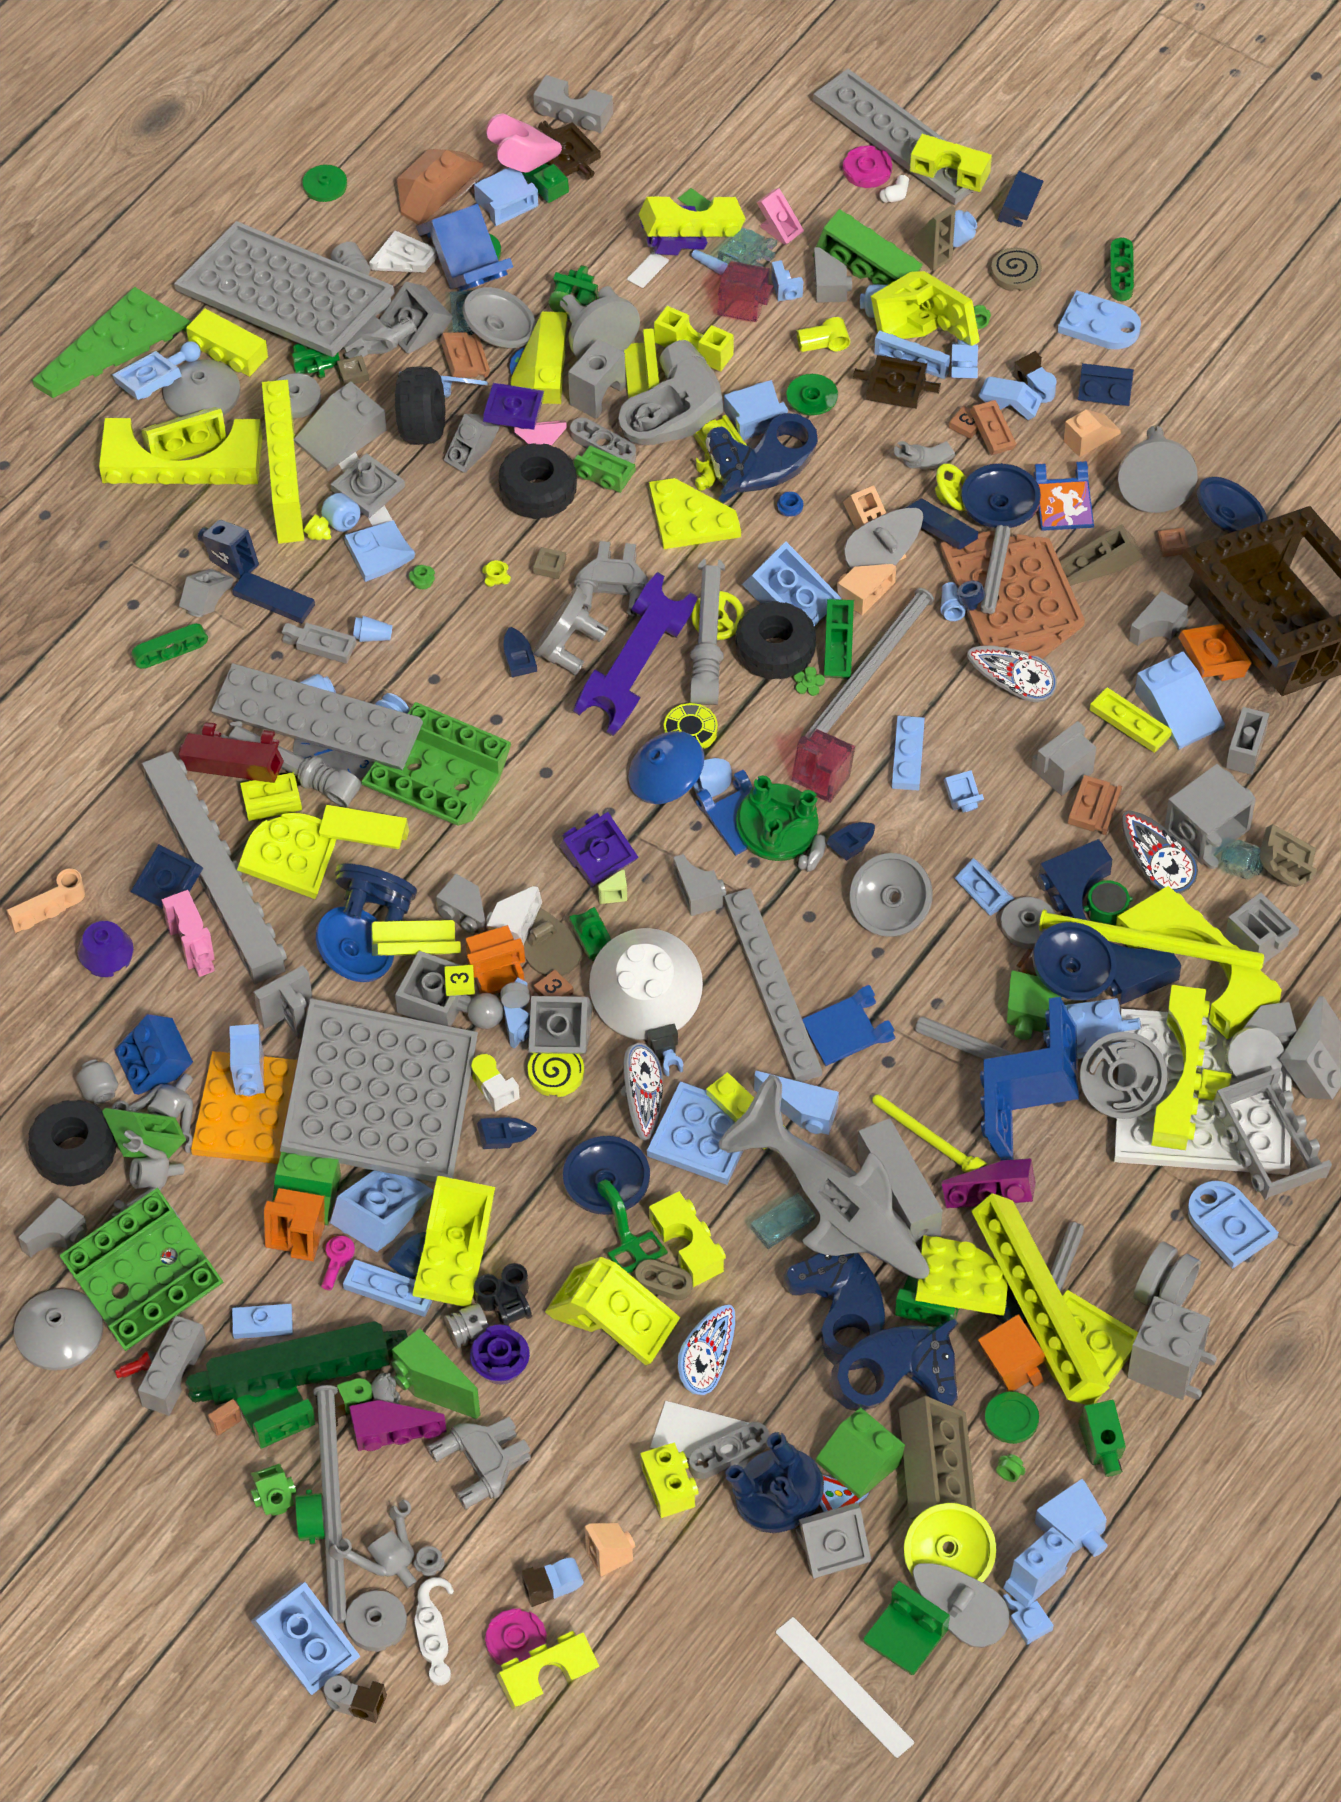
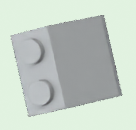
(423, 309)
(560, 1024)

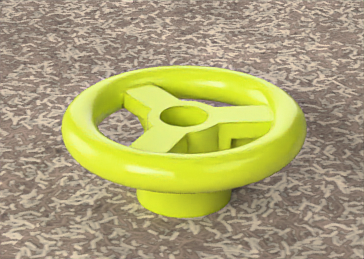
(947, 490)
(723, 623)

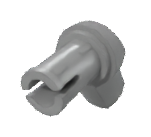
(923, 457)

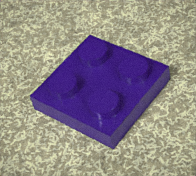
(513, 406)

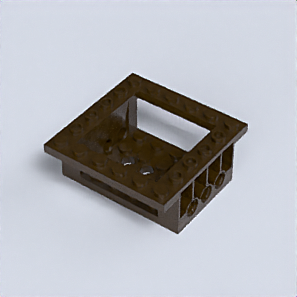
(1255, 567)

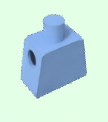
(1075, 1517)

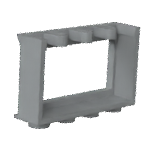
(1294, 1124)

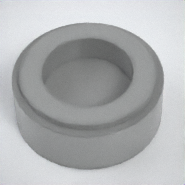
(515, 995)

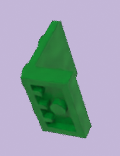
(921, 1311)
(276, 1415)
(908, 1629)

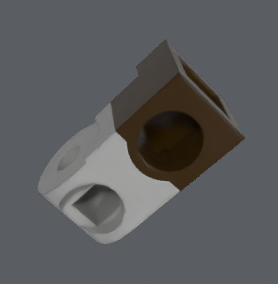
(355, 1699)

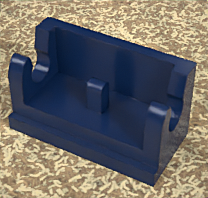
(1020, 199)

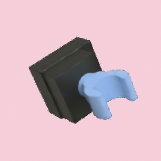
(663, 1043)

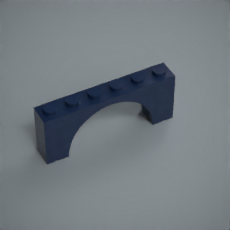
(1067, 883)

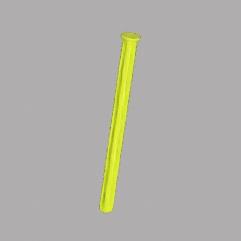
(1163, 942)

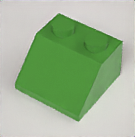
(861, 1453)

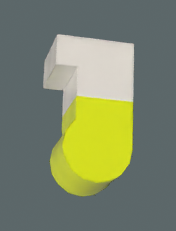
(492, 1084)

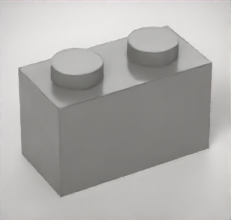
(1247, 740)

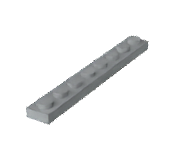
(772, 986)

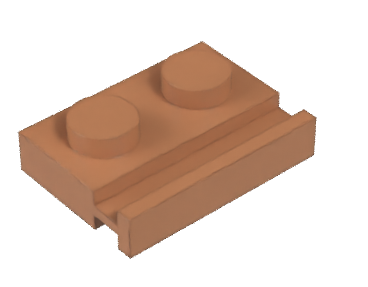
(464, 355)
(1094, 805)

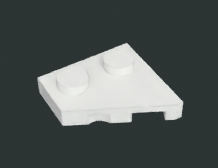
(403, 255)

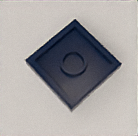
(165, 876)

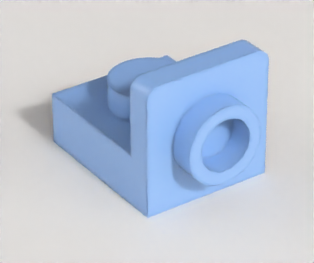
(783, 284)

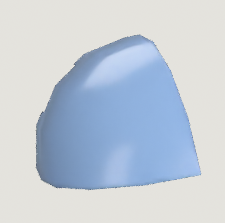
(714, 777)

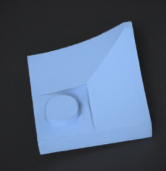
(379, 550)

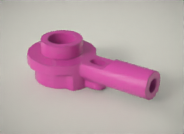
(339, 1251)

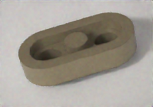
(665, 1279)

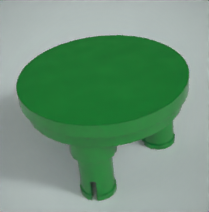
(777, 820)

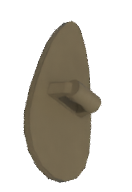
(551, 946)

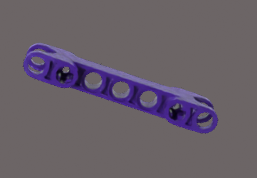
(613, 690)

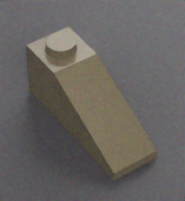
(935, 240)
(1102, 556)

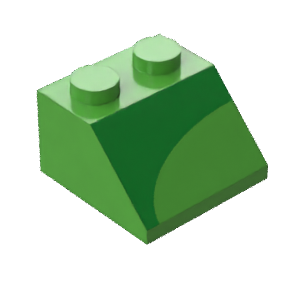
(310, 1176)

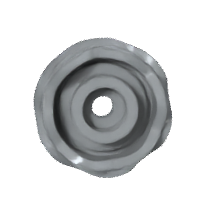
(384, 1389)

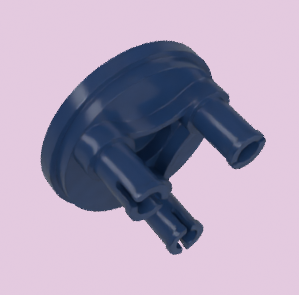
(374, 886)
(777, 1487)

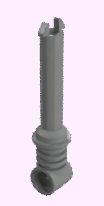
(707, 654)
(311, 772)

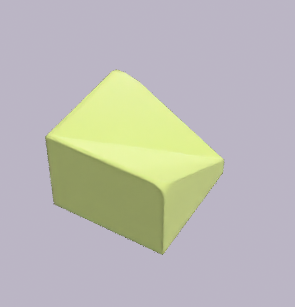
(613, 889)

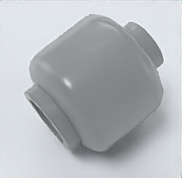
(97, 1081)

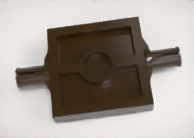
(576, 149)
(896, 381)

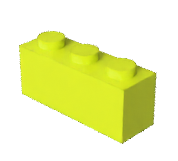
(227, 342)

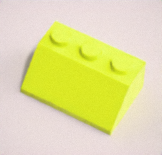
(186, 435)

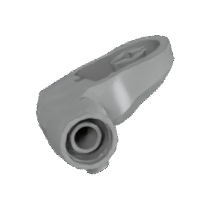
(677, 405)

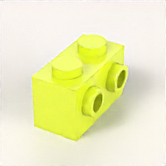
(668, 1479)

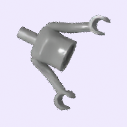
(167, 1101)
(147, 1171)
(389, 1551)

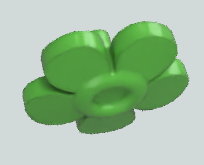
(809, 681)

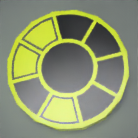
(694, 720)

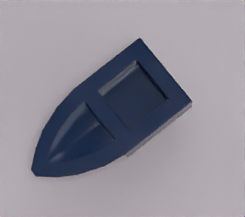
(518, 653)
(851, 839)
(503, 1132)
(408, 1257)

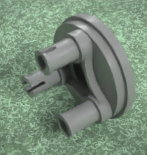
(605, 319)
(1157, 474)
(565, 621)

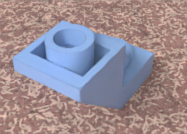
(964, 360)
(1011, 393)
(517, 1022)

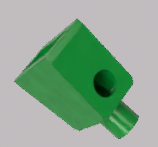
(1103, 1436)

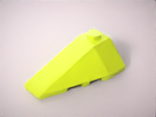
(543, 358)

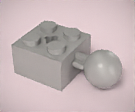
(425, 999)

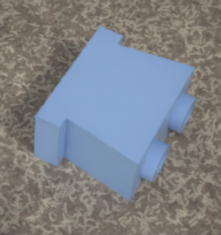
(505, 195)
(753, 409)
(247, 1059)
(1039, 1567)

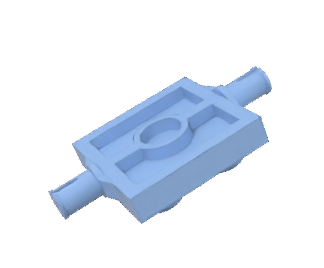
(1096, 1021)

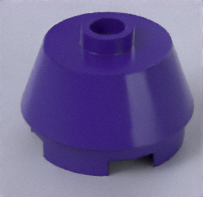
(105, 949)
(499, 1354)

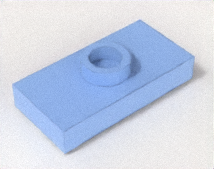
(262, 1321)

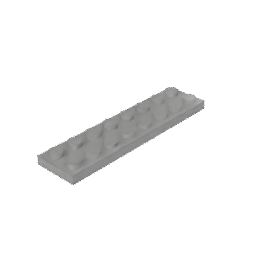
(884, 126)
(317, 716)

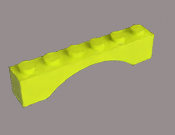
(1173, 1115)

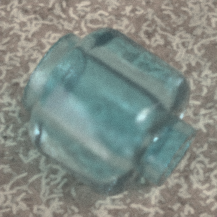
(1242, 859)

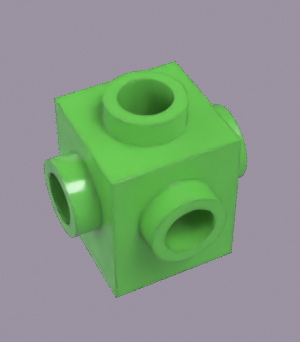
(273, 1490)

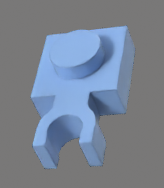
(1029, 1621)

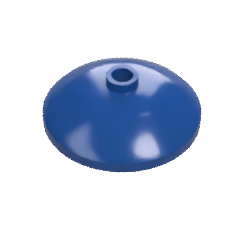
(666, 767)
(347, 946)

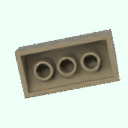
(936, 1455)

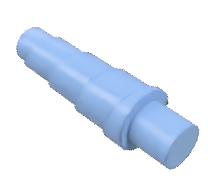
(710, 261)

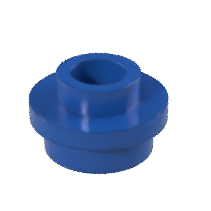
(792, 499)

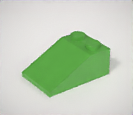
(433, 1376)

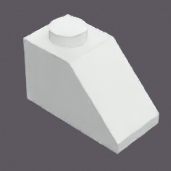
(516, 912)

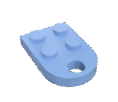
(1100, 322)
(1230, 1223)

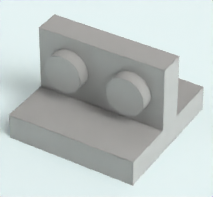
(285, 1000)
(834, 1540)

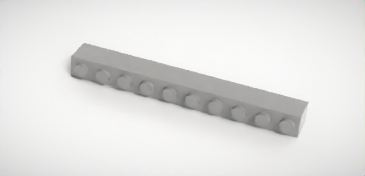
(219, 875)

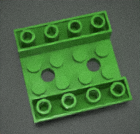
(448, 756)
(131, 1253)

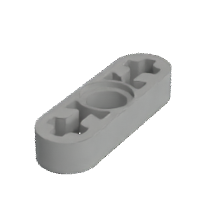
(598, 432)
(733, 1438)

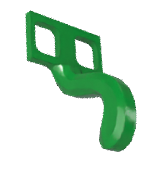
(628, 1241)

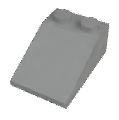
(341, 427)
(1315, 1053)

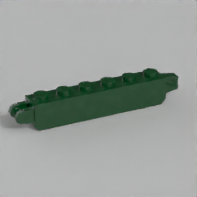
(295, 1363)

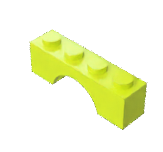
(666, 218)

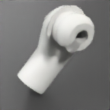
(895, 192)

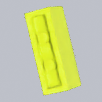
(641, 365)
(364, 827)
(414, 936)

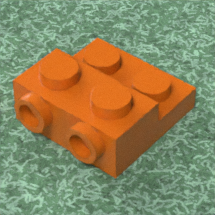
(1215, 652)

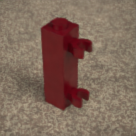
(232, 757)

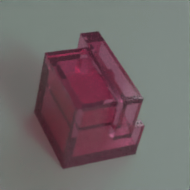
(744, 291)
(823, 764)

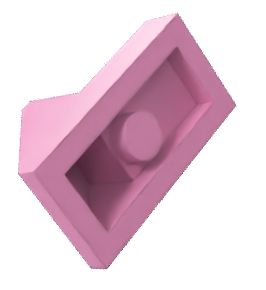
(781, 220)

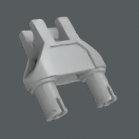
(377, 338)
(612, 576)
(485, 1455)

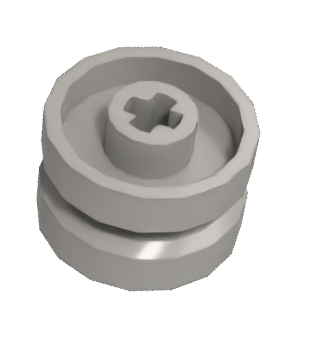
(1167, 1276)

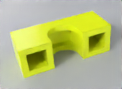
(934, 154)
(714, 345)
(677, 1218)
(571, 1655)

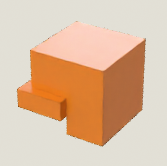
(495, 959)
(295, 1223)
(1014, 1354)

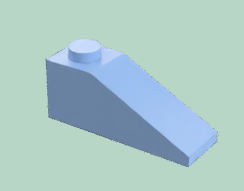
(805, 1104)

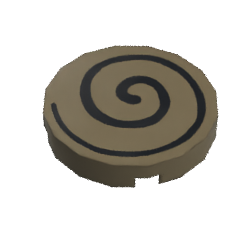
(1016, 269)

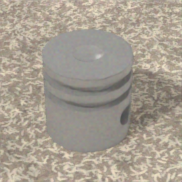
(351, 257)
(466, 1325)

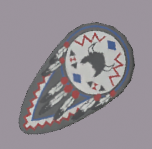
(1159, 853)

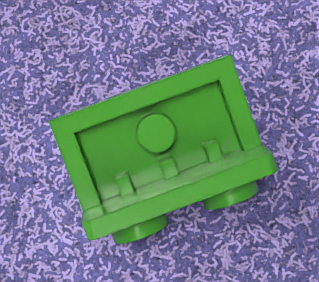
(604, 469)

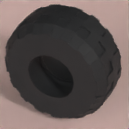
(420, 405)
(540, 498)
(775, 621)
(78, 1164)

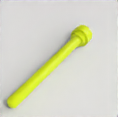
(968, 1163)

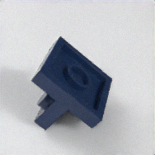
(1105, 384)

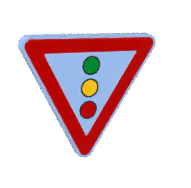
(837, 1495)

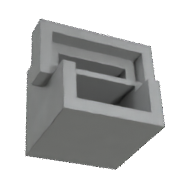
(1065, 759)
(1260, 928)

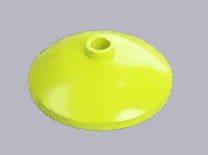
(953, 1522)

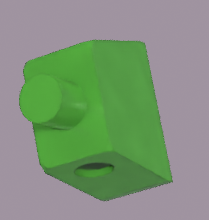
(1028, 1004)

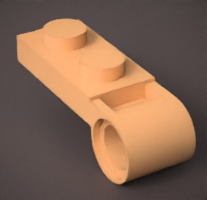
(49, 903)

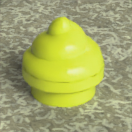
(318, 529)

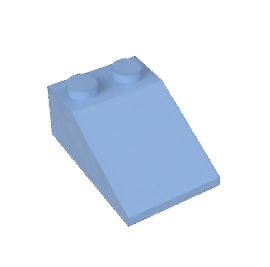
(791, 580)
(1179, 699)
(378, 1207)
(305, 1637)

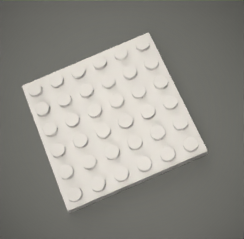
(1210, 1144)

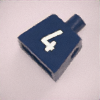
(229, 547)

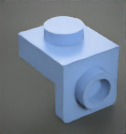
(963, 791)

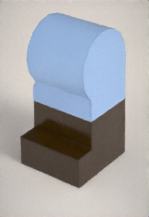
(1031, 373)
(551, 1581)

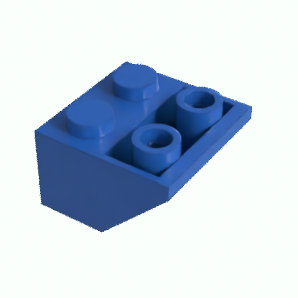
(153, 1054)

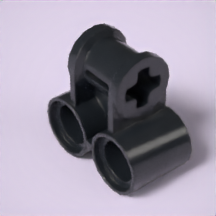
(507, 1298)

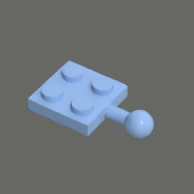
(154, 371)

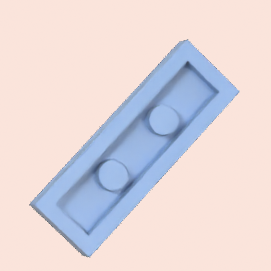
(896, 347)
(908, 753)
(385, 1287)

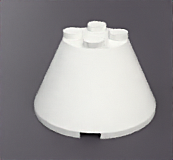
(645, 982)

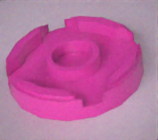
(867, 167)
(514, 1635)

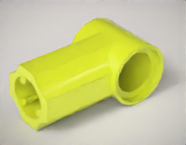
(830, 334)

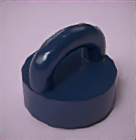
(971, 594)

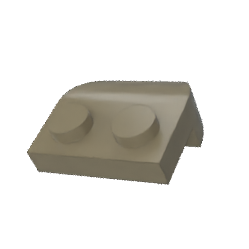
(1287, 857)

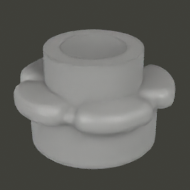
(425, 1554)

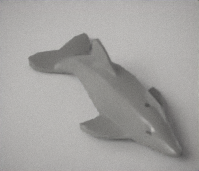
(851, 1205)

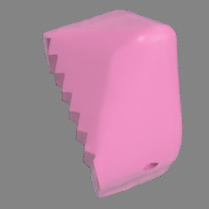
(520, 144)

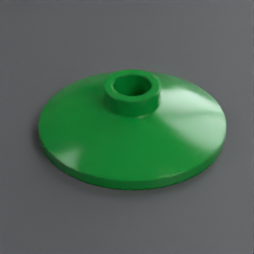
(812, 394)

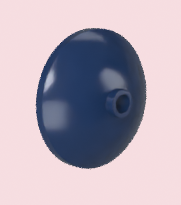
(1001, 495)
(1229, 504)
(1076, 948)
(606, 1159)

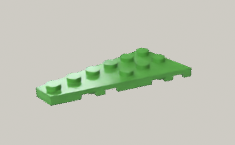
(115, 338)

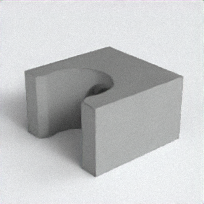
(593, 375)

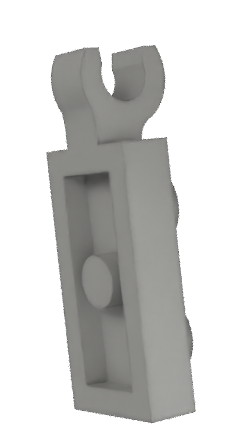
(320, 641)

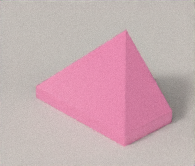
(544, 432)

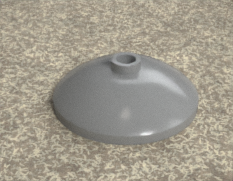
(498, 317)
(201, 387)
(873, 892)
(63, 1342)

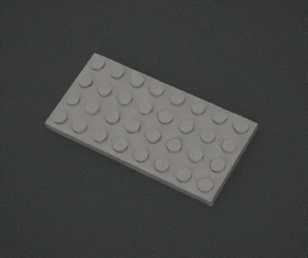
(284, 288)

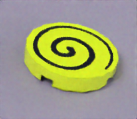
(555, 1073)

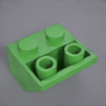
(156, 1131)

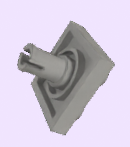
(368, 484)

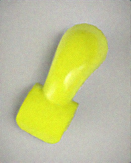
(708, 477)

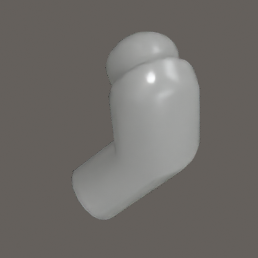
(817, 851)

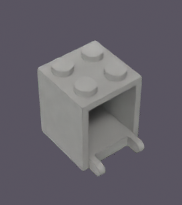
(1210, 814)
(1170, 1349)

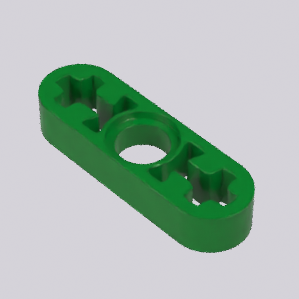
(1126, 261)
(155, 650)

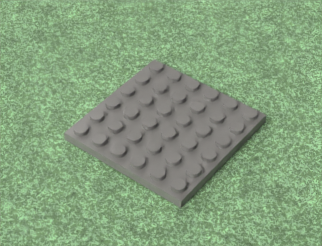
(379, 1091)

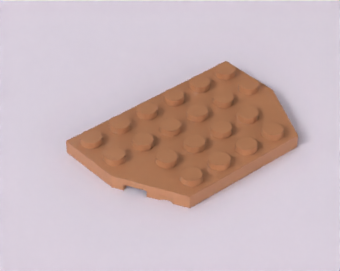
(1034, 597)

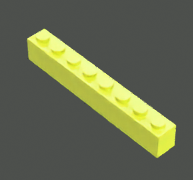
(1040, 1300)

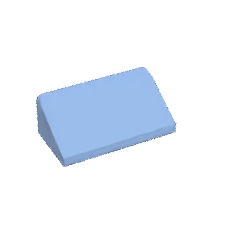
(984, 887)

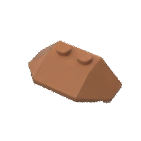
(433, 182)

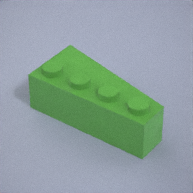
(865, 251)

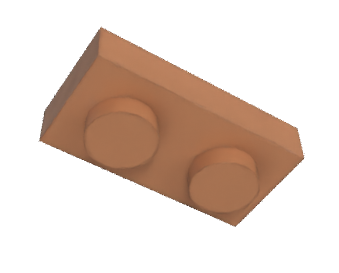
(993, 427)

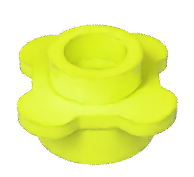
(493, 568)

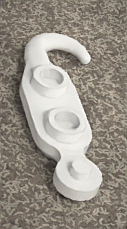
(432, 1632)

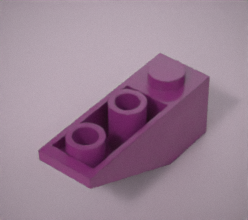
(1005, 1178)
(388, 1423)

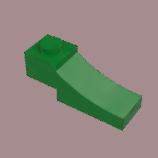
(549, 181)
(839, 638)

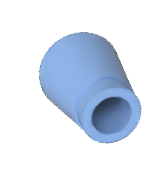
(950, 605)
(369, 629)

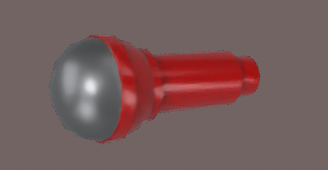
(143, 1363)

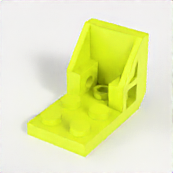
(922, 304)
(454, 1241)
(609, 1298)

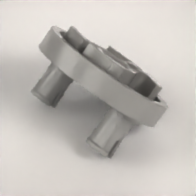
(1101, 1088)

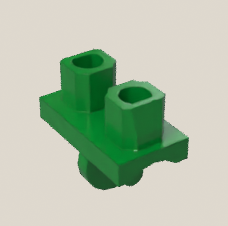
(578, 283)
(312, 361)
(590, 932)

